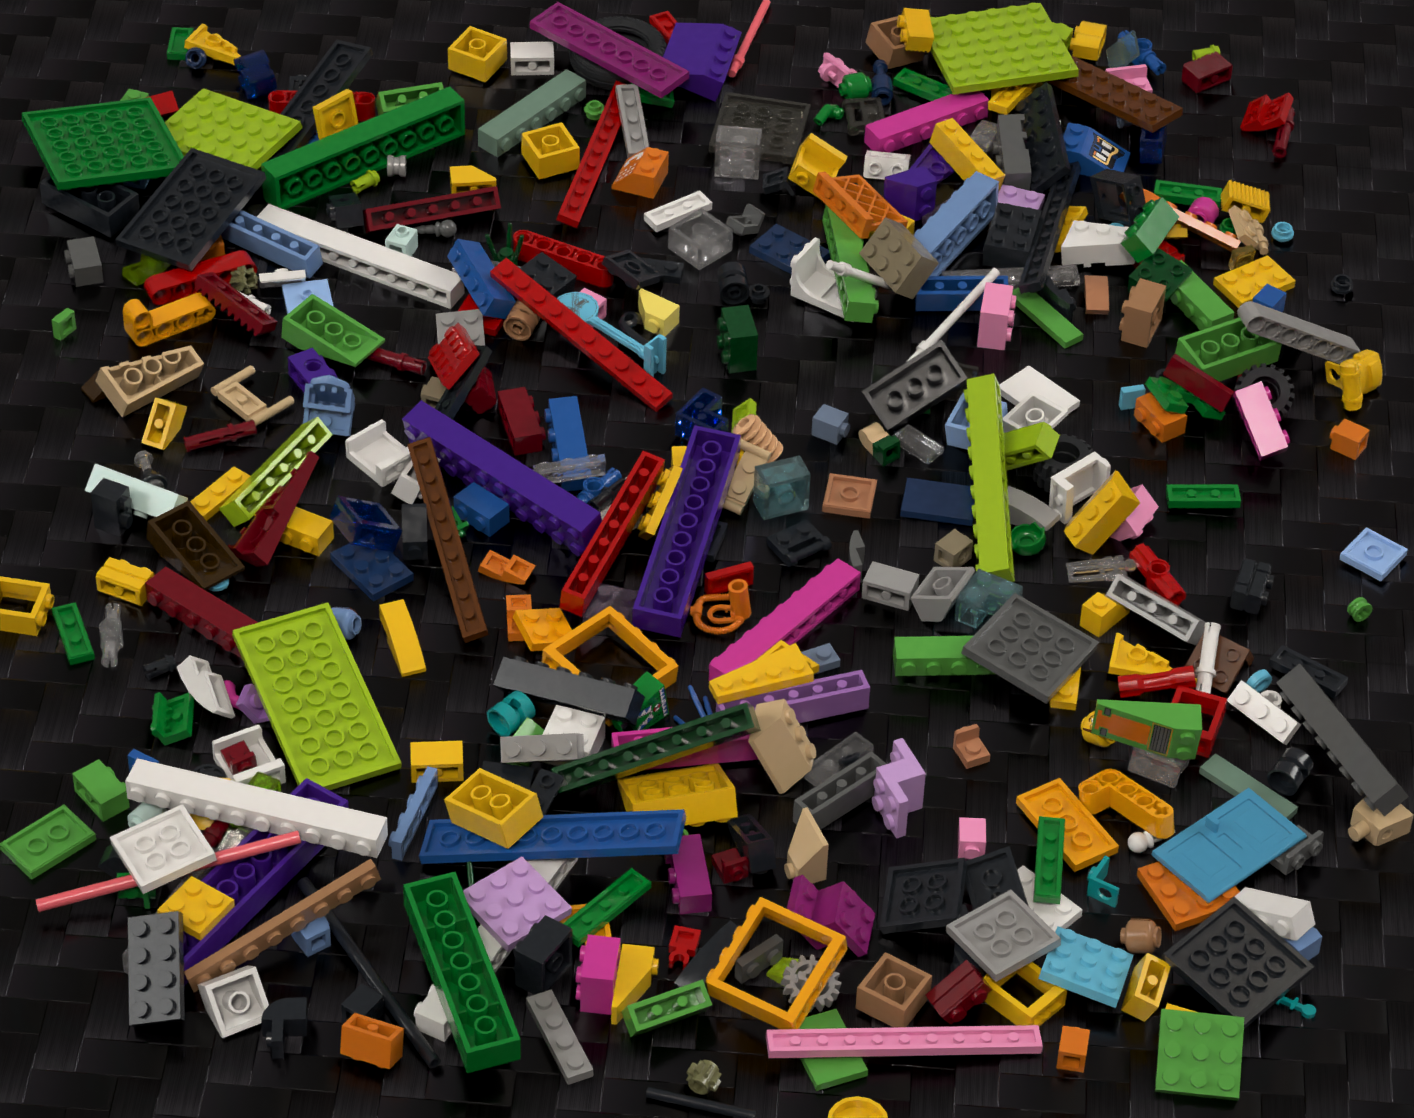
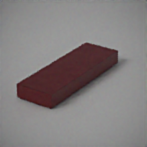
(1198, 383)

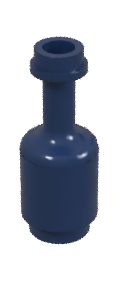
(881, 83)

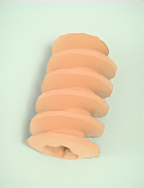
(757, 433)

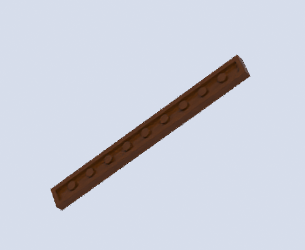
(448, 540)

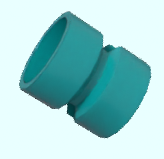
(510, 713)

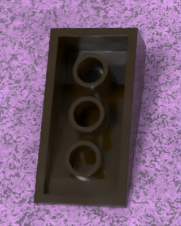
(192, 546)

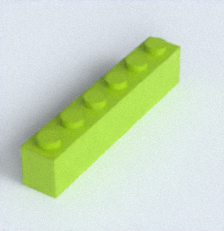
(274, 471)

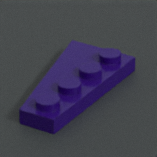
(934, 163)

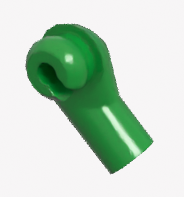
(828, 111)

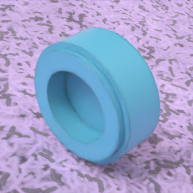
(1260, 680)

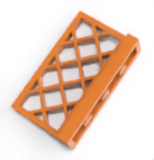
(853, 211)

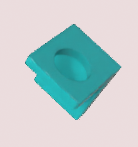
(1096, 881)

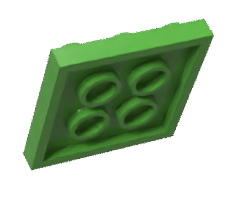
(1199, 1054)

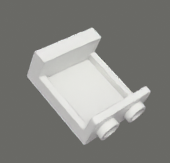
(378, 453)
(1077, 483)
(254, 740)

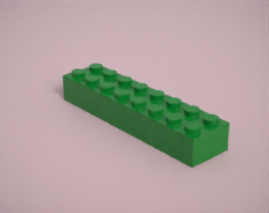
(461, 972)

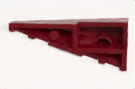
(271, 519)

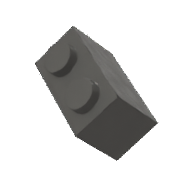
(84, 261)

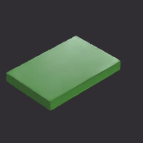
(47, 841)
(831, 1070)

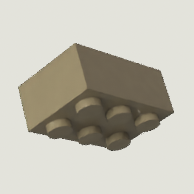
(898, 258)

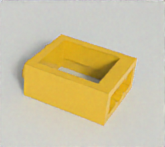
(26, 590)
(1036, 1014)

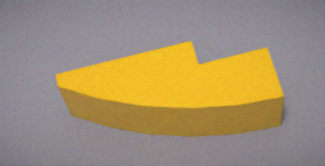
(402, 638)

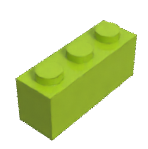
(1029, 445)

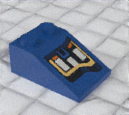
(1093, 150)

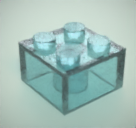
(781, 487)

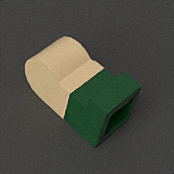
(878, 442)

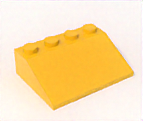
(699, 790)

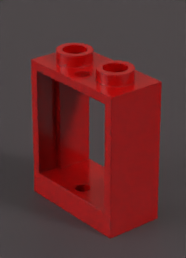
(1210, 705)

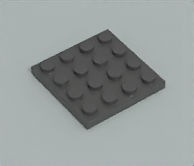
(1030, 648)

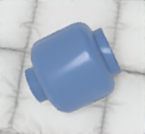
(348, 621)

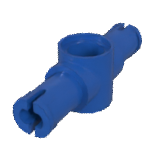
(1146, 56)
(593, 485)

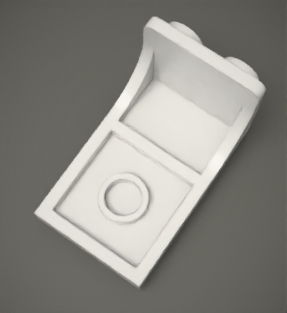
(813, 281)

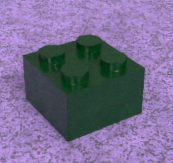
(738, 339)

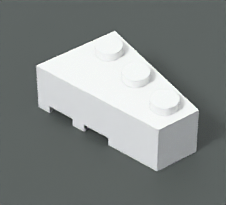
(1095, 244)

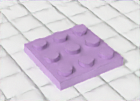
(513, 901)

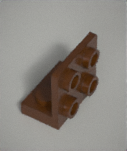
(1228, 662)

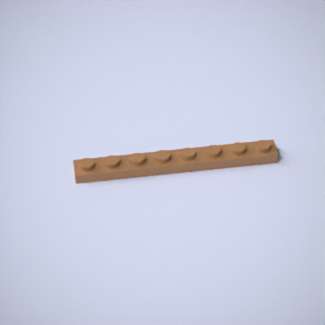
(283, 924)

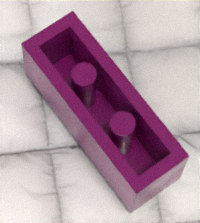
(690, 876)

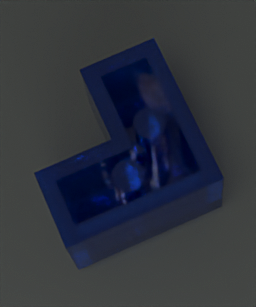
(701, 410)

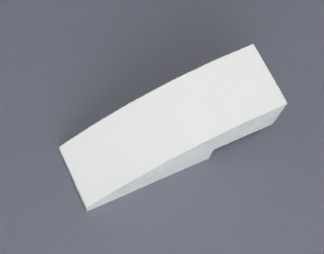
(205, 686)

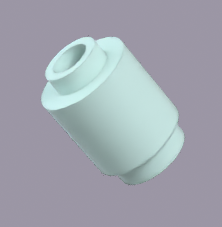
(144, 812)

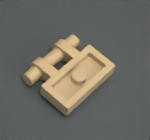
(1248, 230)

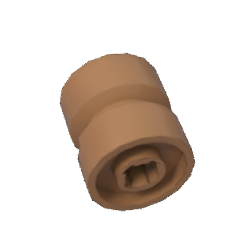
(520, 322)

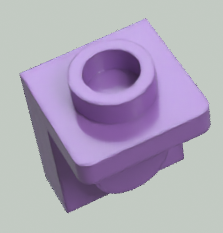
(251, 704)

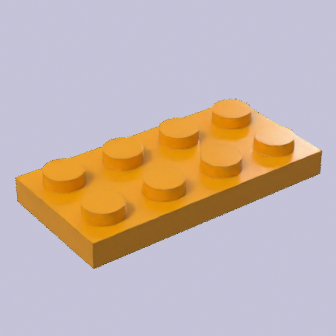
(1083, 835)

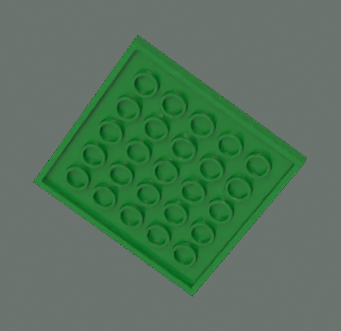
(103, 143)

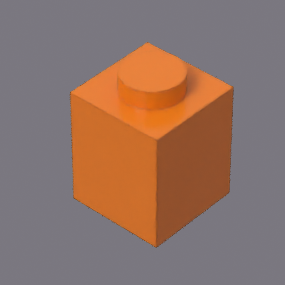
(1349, 439)
(1073, 1049)

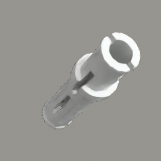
(1208, 655)

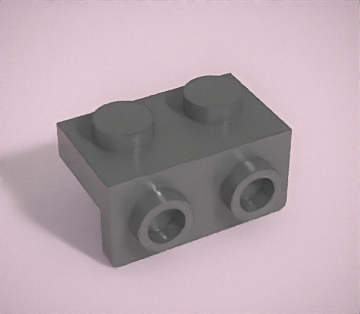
(1298, 854)

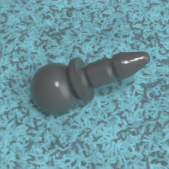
(446, 228)

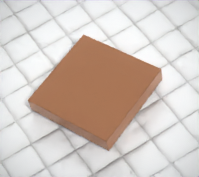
(849, 495)

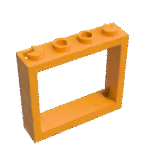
(609, 617)
(813, 986)

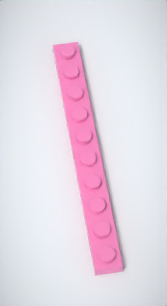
(903, 1041)

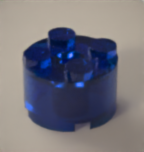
(255, 74)

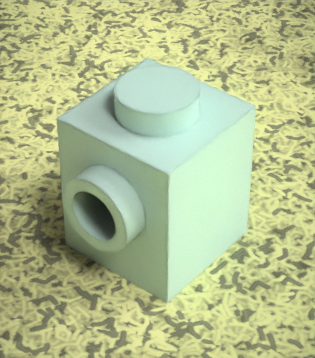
(402, 239)

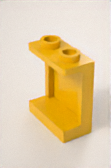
(814, 157)

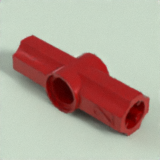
(1157, 574)

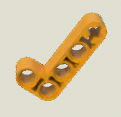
(165, 321)
(1128, 798)

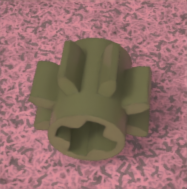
(244, 279)
(703, 1076)

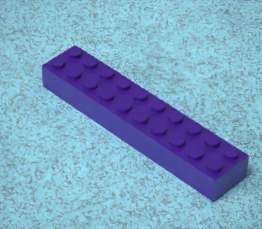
(527, 492)
(686, 532)
(255, 880)

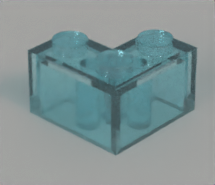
(983, 596)

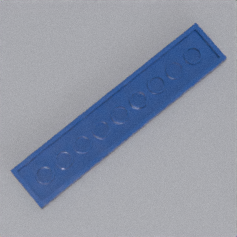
(562, 837)

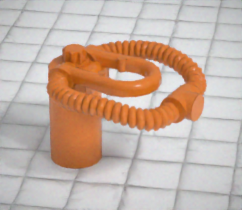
(739, 608)

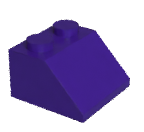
(911, 192)

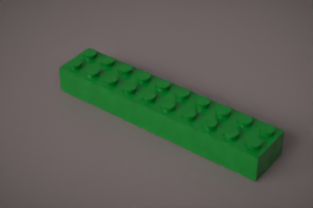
(363, 147)

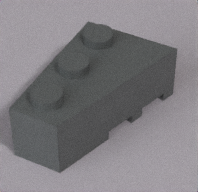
(1011, 151)

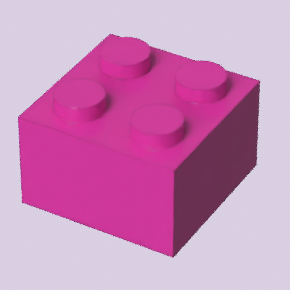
(597, 973)

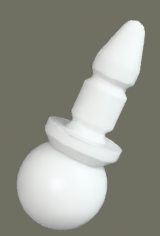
(1140, 841)

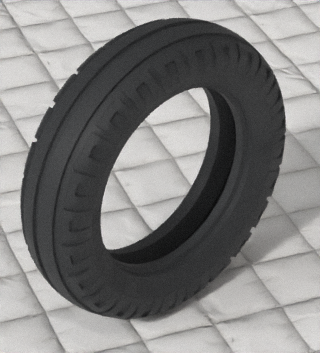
(630, 28)

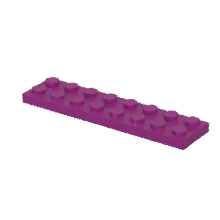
(609, 50)

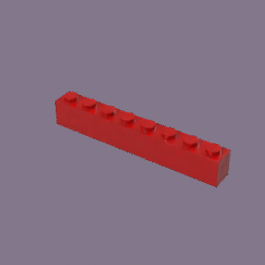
(611, 534)

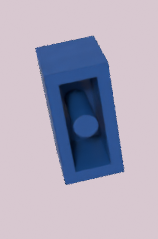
(481, 509)

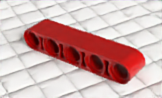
(363, 102)
(579, 261)
(180, 283)

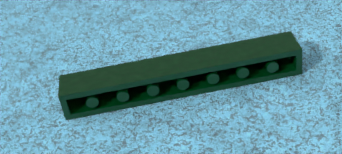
(657, 748)

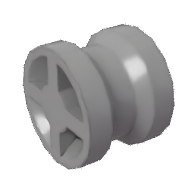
(396, 166)

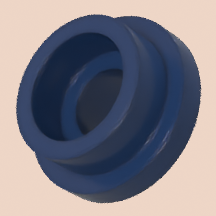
(189, 58)

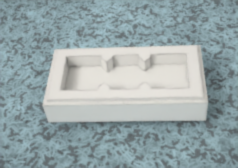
(280, 277)

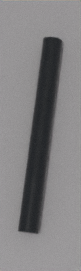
(699, 1103)

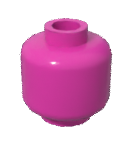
(1204, 209)

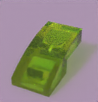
(140, 271)

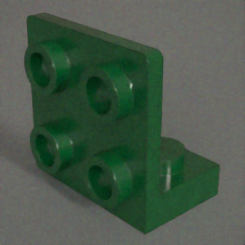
(1163, 270)

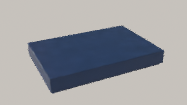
(938, 502)

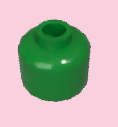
(855, 86)

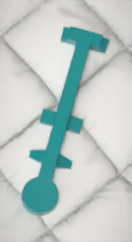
(1307, 1010)

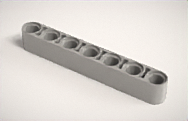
(1296, 332)

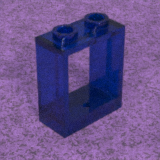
(363, 520)

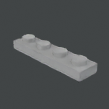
(631, 118)
(559, 1037)

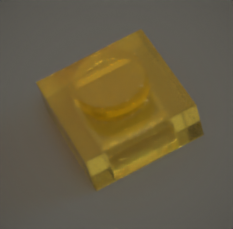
(1241, 256)

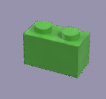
(101, 790)

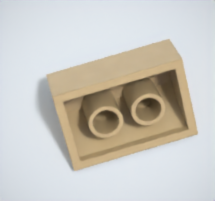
(782, 744)

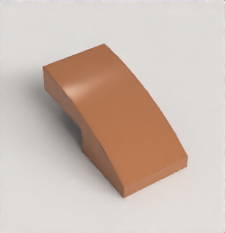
(1096, 295)

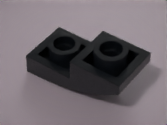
(1058, 299)

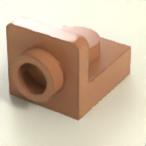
(970, 747)

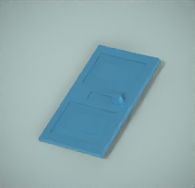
(1228, 845)

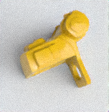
(1357, 377)

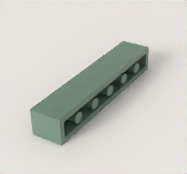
(532, 112)

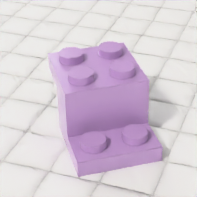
(898, 788)

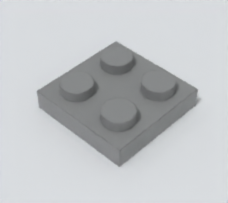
(470, 319)

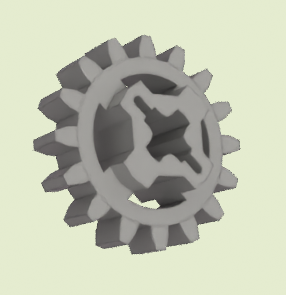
(794, 982)

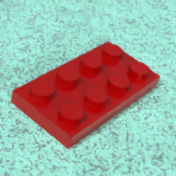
(453, 355)

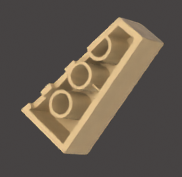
(139, 382)

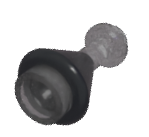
(143, 460)

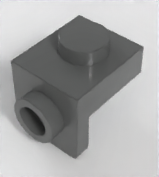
(748, 222)

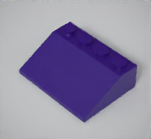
(705, 52)

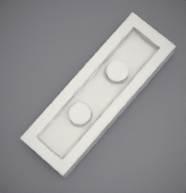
(676, 211)
(1263, 712)

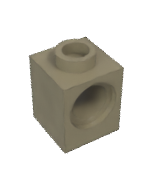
(953, 550)

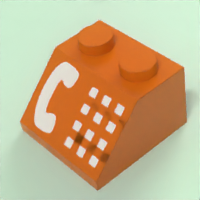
(643, 173)

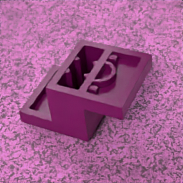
(836, 909)

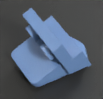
(330, 401)

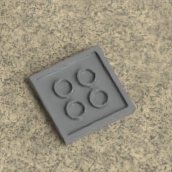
(1003, 935)

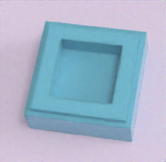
(1129, 394)

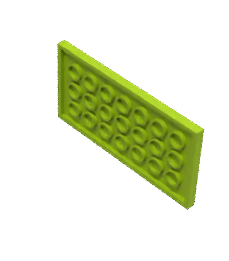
(316, 698)

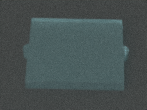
(1123, 51)

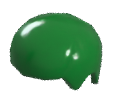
(1028, 539)

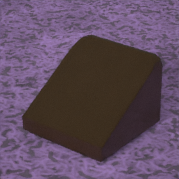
(93, 390)

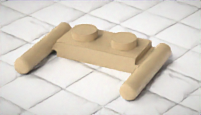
(244, 402)
(743, 477)

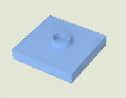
(297, 292)
(1373, 554)

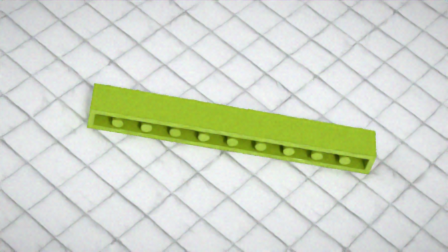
(989, 477)

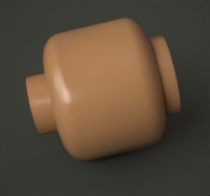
(1141, 936)

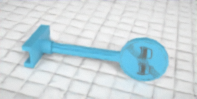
(587, 309)

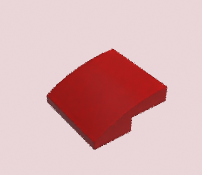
(1266, 113)

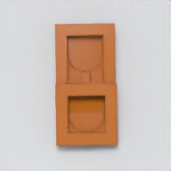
(503, 569)
(513, 603)

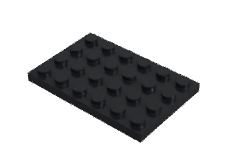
(191, 209)

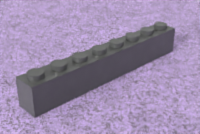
(1342, 740)

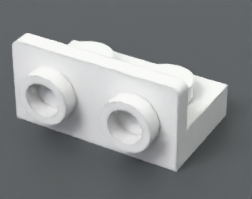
(883, 164)

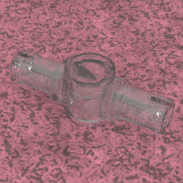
(111, 635)

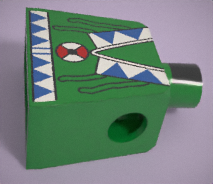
(654, 705)

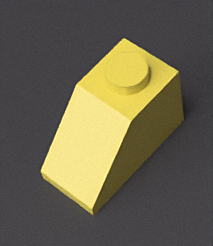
(657, 313)

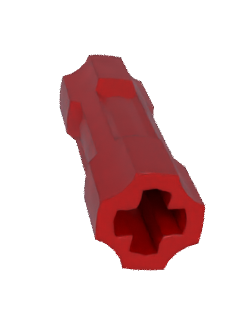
(1138, 684)

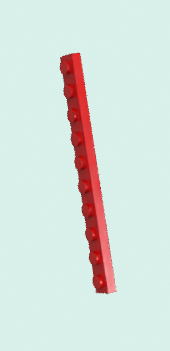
(591, 163)
(581, 335)

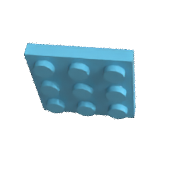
(1087, 967)

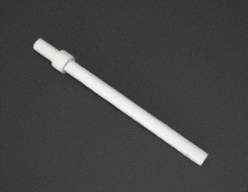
(845, 270)
(957, 313)

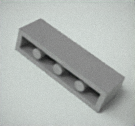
(1156, 609)

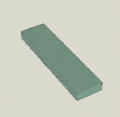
(1236, 781)

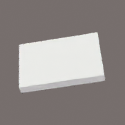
(1029, 380)

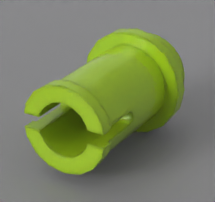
(1201, 52)
(370, 179)

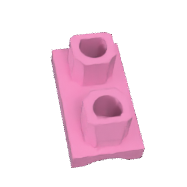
(833, 69)

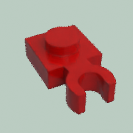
(683, 944)

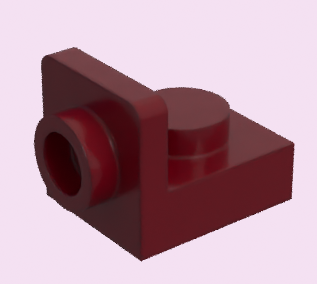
(238, 757)
(730, 865)

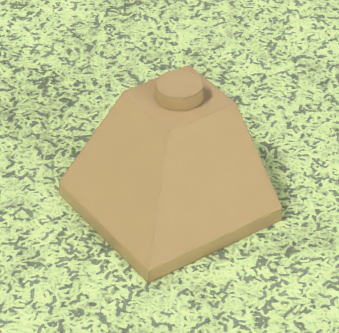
(807, 850)

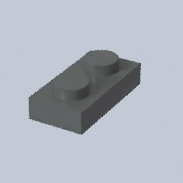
(758, 959)

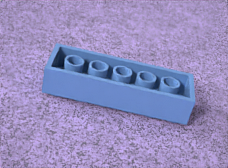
(959, 220)

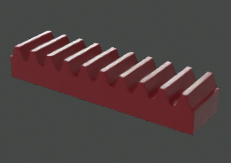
(235, 303)

